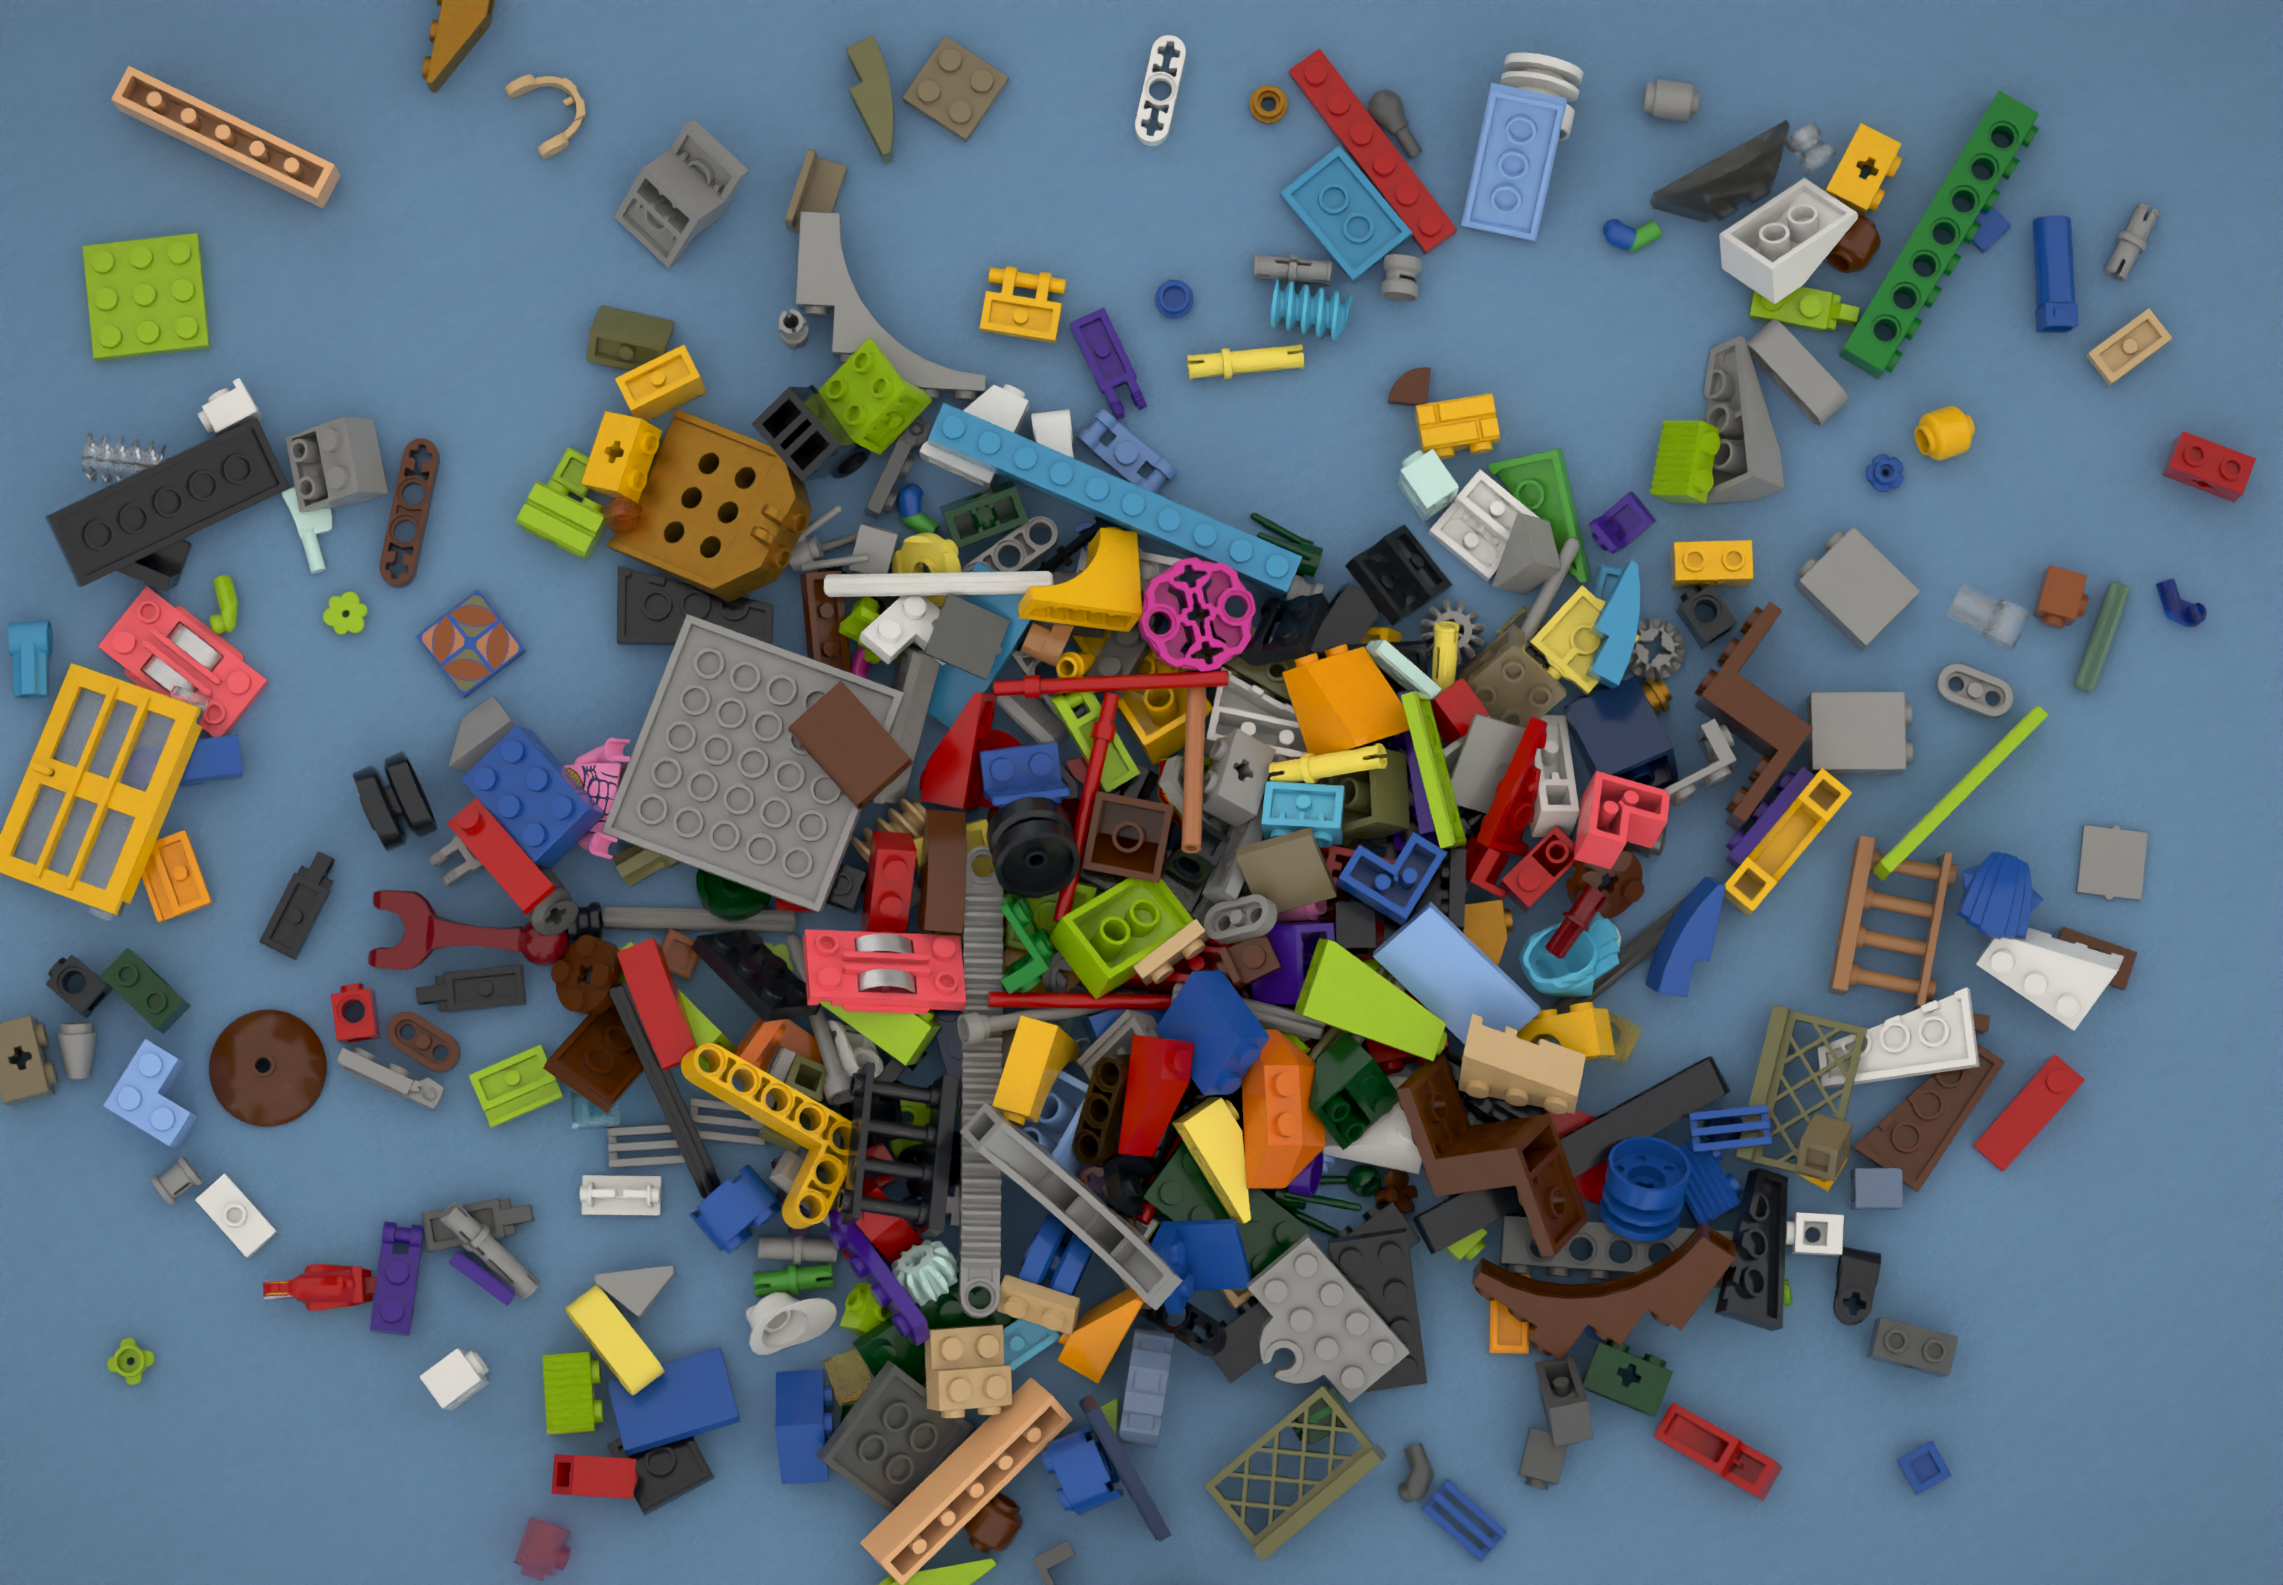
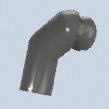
(1419, 1477)

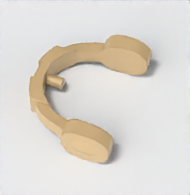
(527, 84)

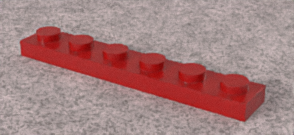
(1372, 150)

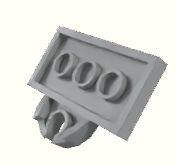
(1322, 1322)

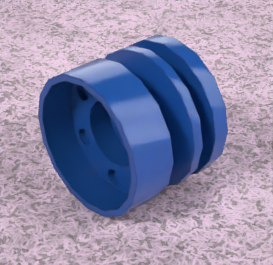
(1644, 1188)

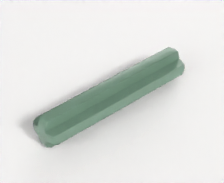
(2101, 637)

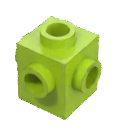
(862, 1311)

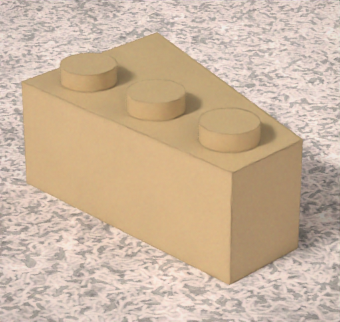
(1520, 1071)

